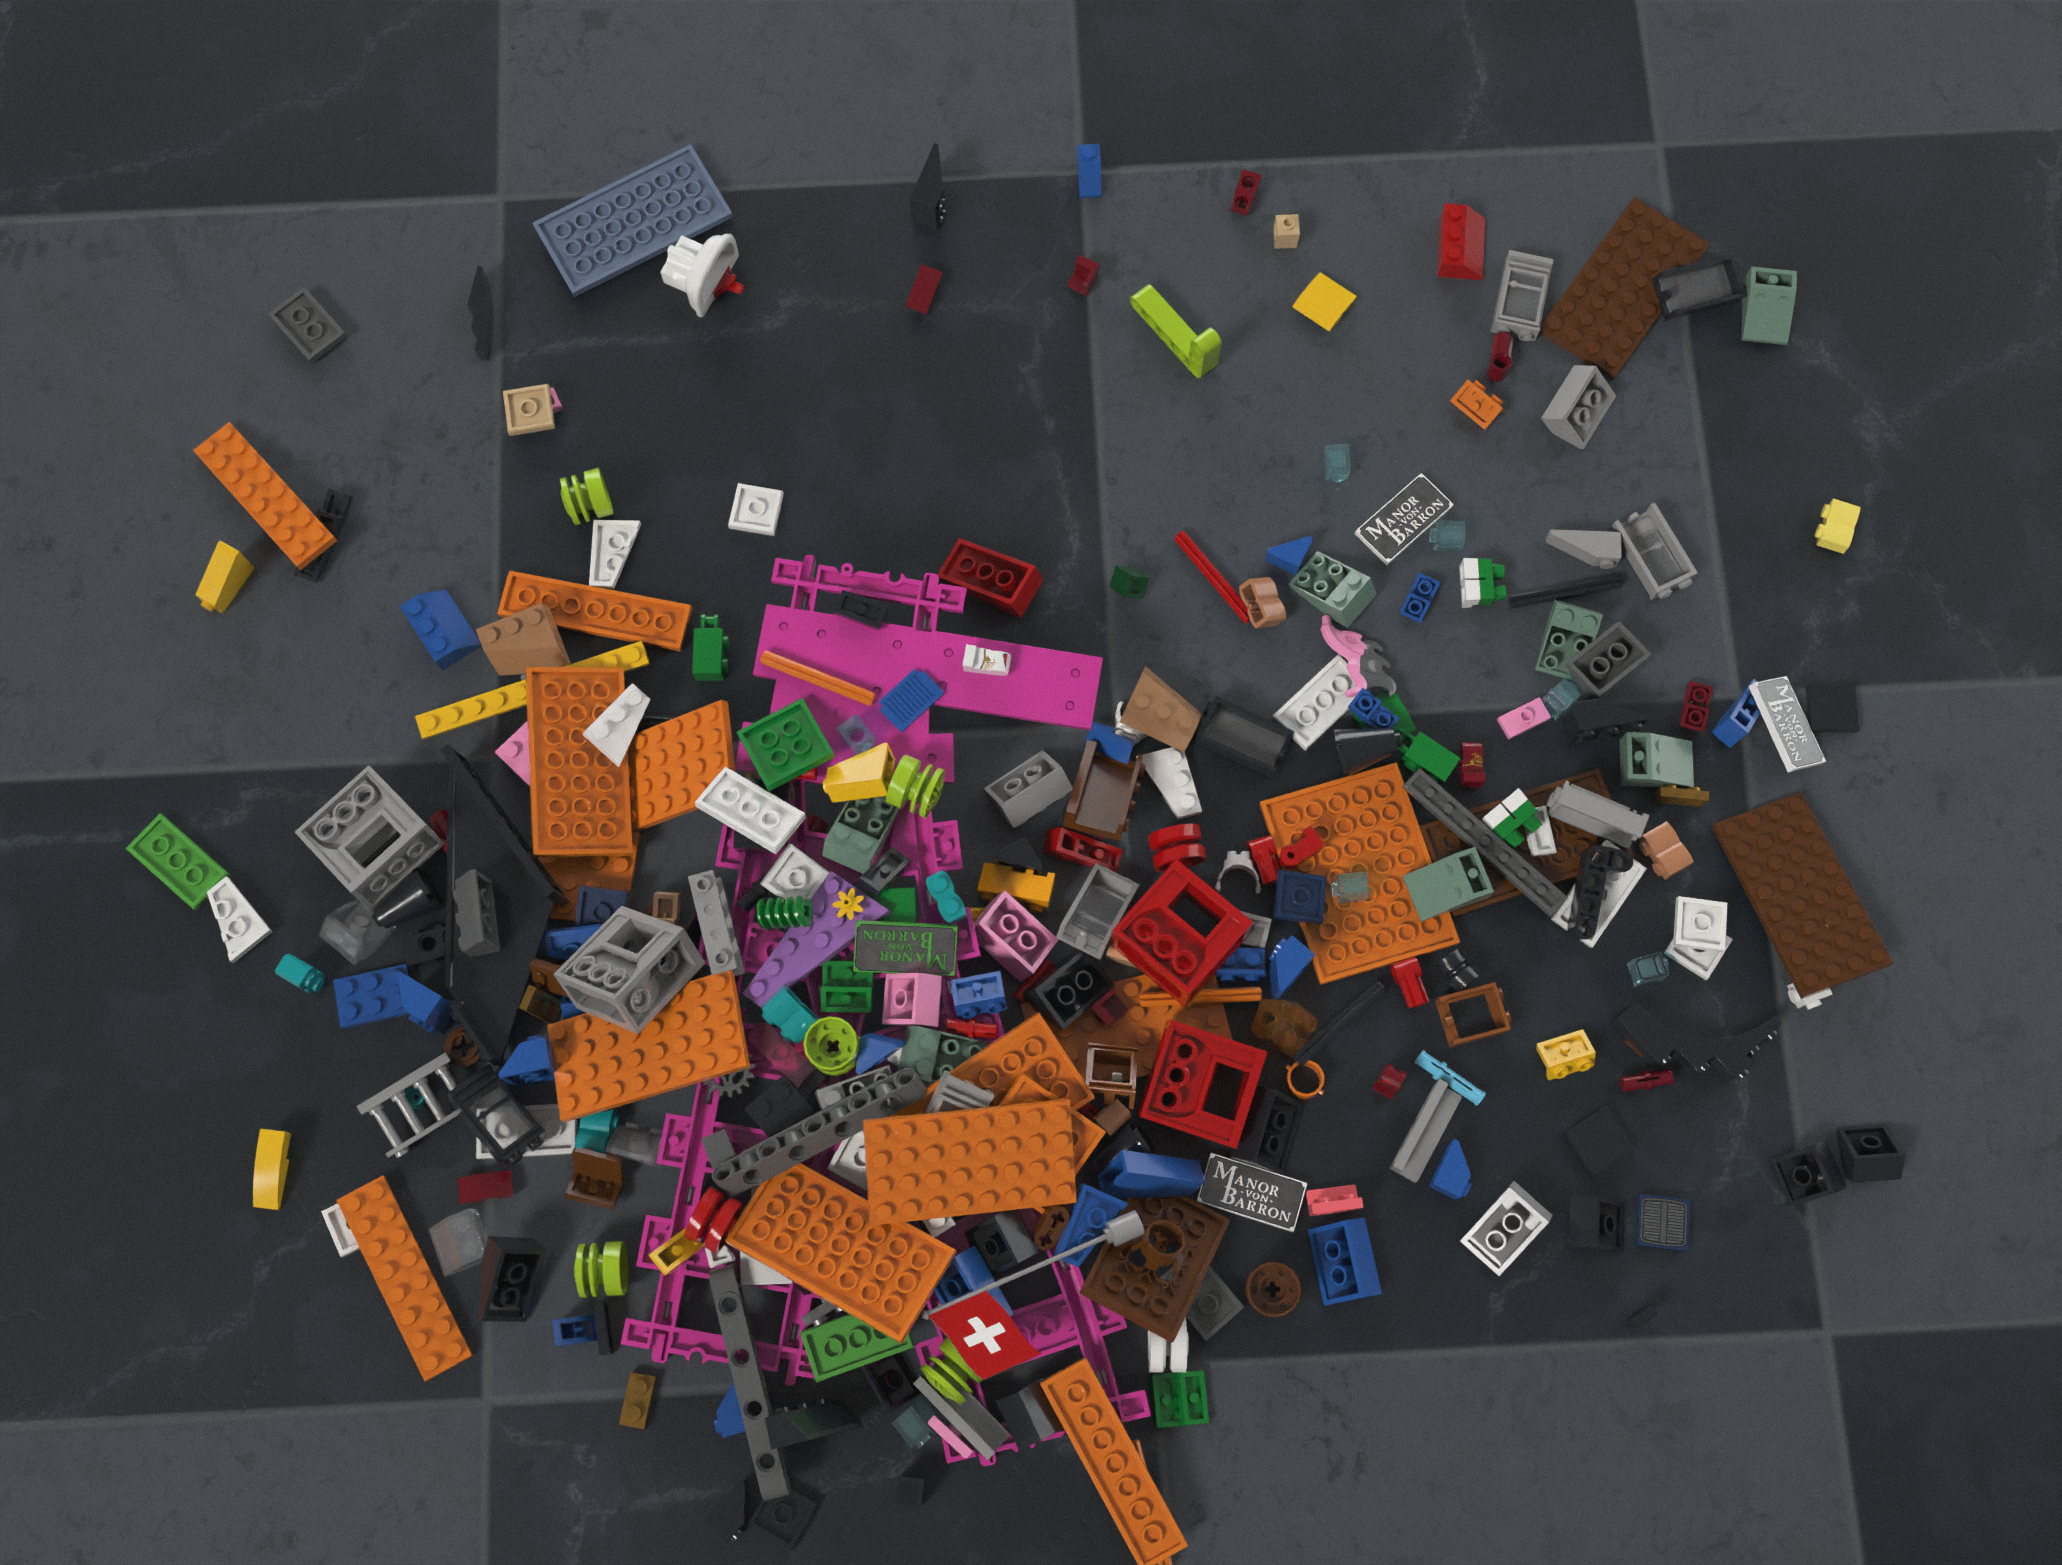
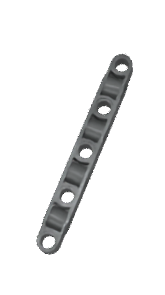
(818, 1132)
(748, 1380)

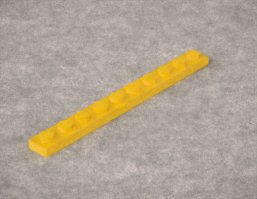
(514, 695)

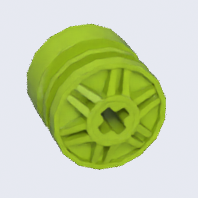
(586, 496)
(915, 786)
(824, 1034)
(599, 1269)
(950, 1373)

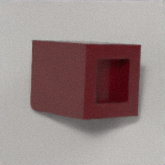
(1084, 275)
(1108, 1009)

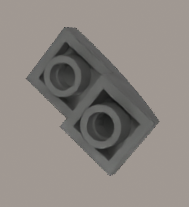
(718, 1147)

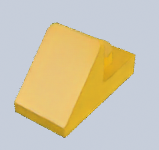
(674, 1253)

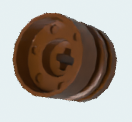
(1283, 1300)

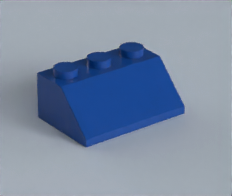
(441, 627)
(1288, 963)
(424, 1005)
(530, 1063)
(1344, 1261)
(966, 1274)

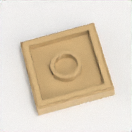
(528, 409)

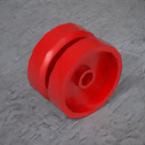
(1177, 843)
(713, 1219)

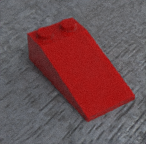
(991, 577)

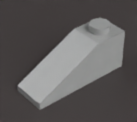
(1592, 547)

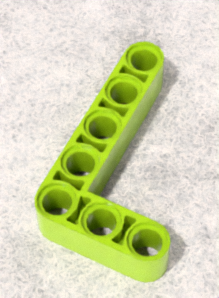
(1196, 352)

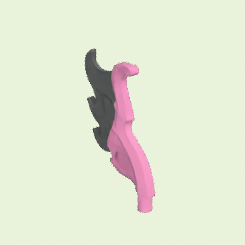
(1363, 662)

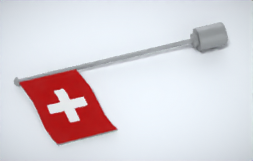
(984, 1329)

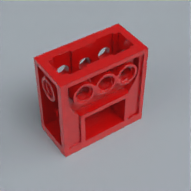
(1170, 934)
(1195, 1080)

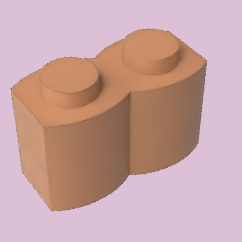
(1262, 602)
(1665, 850)
(1112, 1118)

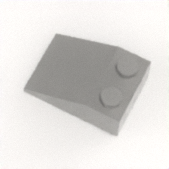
(1506, 1228)

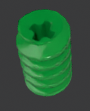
(784, 913)

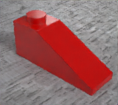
(1081, 849)

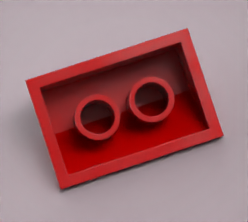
(1461, 243)

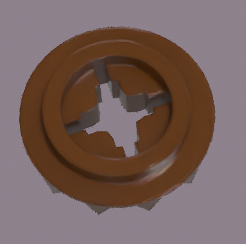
(455, 1040)

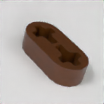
(1048, 1225)

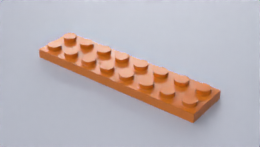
(265, 496)
(599, 610)
(404, 1278)
(1113, 1463)

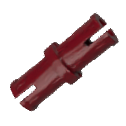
(1661, 1078)

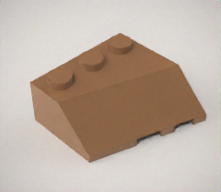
(524, 641)
(1160, 712)

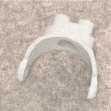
(1124, 730)
(1238, 861)

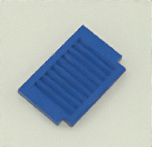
(910, 699)

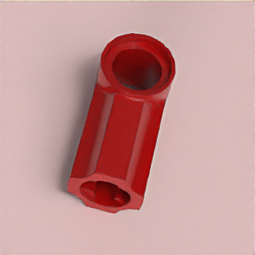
(1264, 854)
(1408, 975)

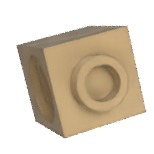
(1286, 231)

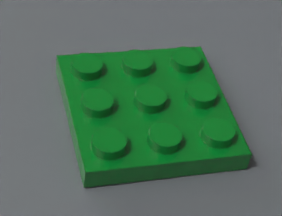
(785, 744)

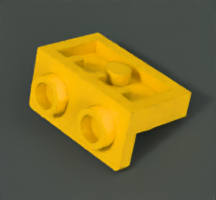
(1566, 1054)

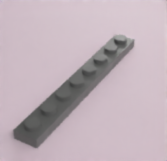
(1487, 843)

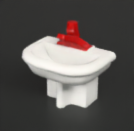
(702, 269)

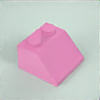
(911, 999)

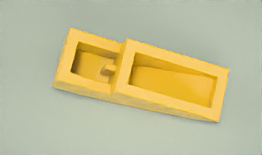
(270, 1168)

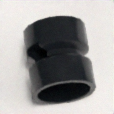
(1458, 970)

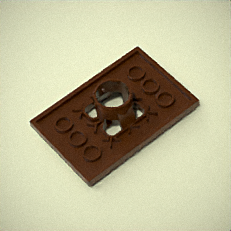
(1137, 1290)

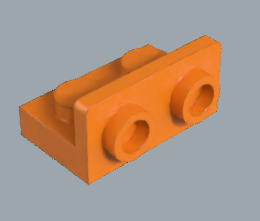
(1477, 404)

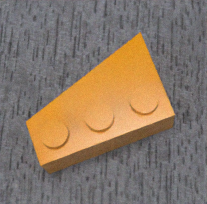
(1024, 887)

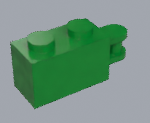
(709, 650)
(1427, 755)

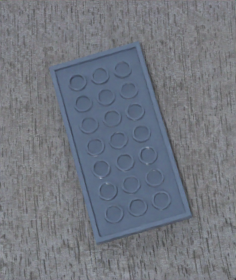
(632, 220)

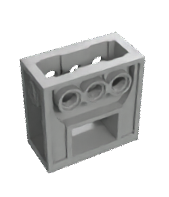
(365, 833)
(613, 980)

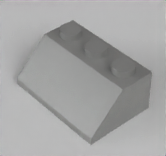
(1579, 405)
(1029, 788)

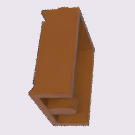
(1494, 998)
(1112, 1055)

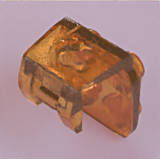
(1290, 1025)

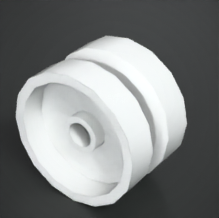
(1177, 1351)

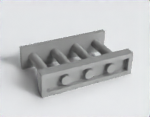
(716, 923)
(396, 1093)

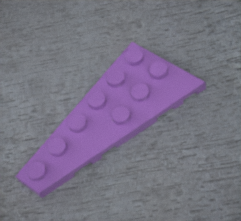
(812, 946)

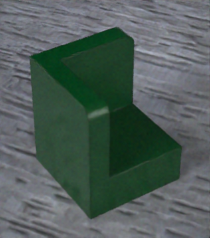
(1129, 582)

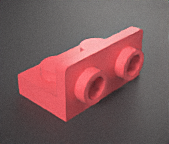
(1333, 1200)

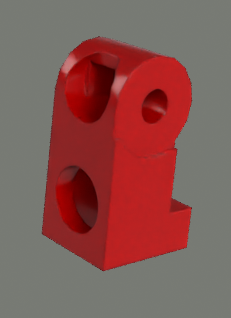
(1294, 855)

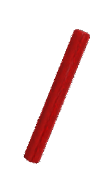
(1212, 575)

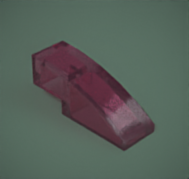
(781, 1053)

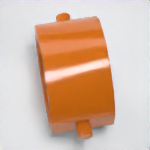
(1297, 1094)

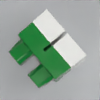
(1477, 582)
(1510, 815)

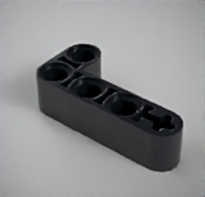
(1595, 893)

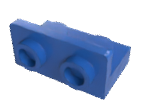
(1244, 964)
(978, 995)

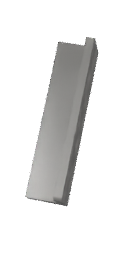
(1426, 1131)
(969, 1418)

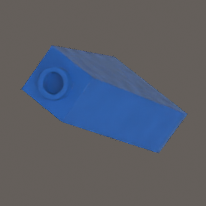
(1150, 1175)

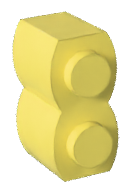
(1837, 526)

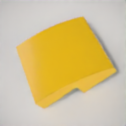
(1324, 301)

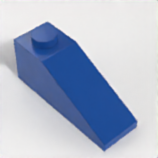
(1738, 718)

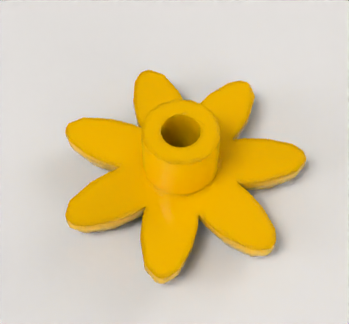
(852, 905)

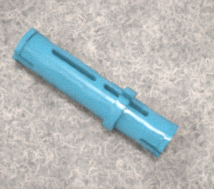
(1440, 1071)

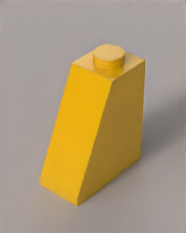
(223, 578)
(861, 776)

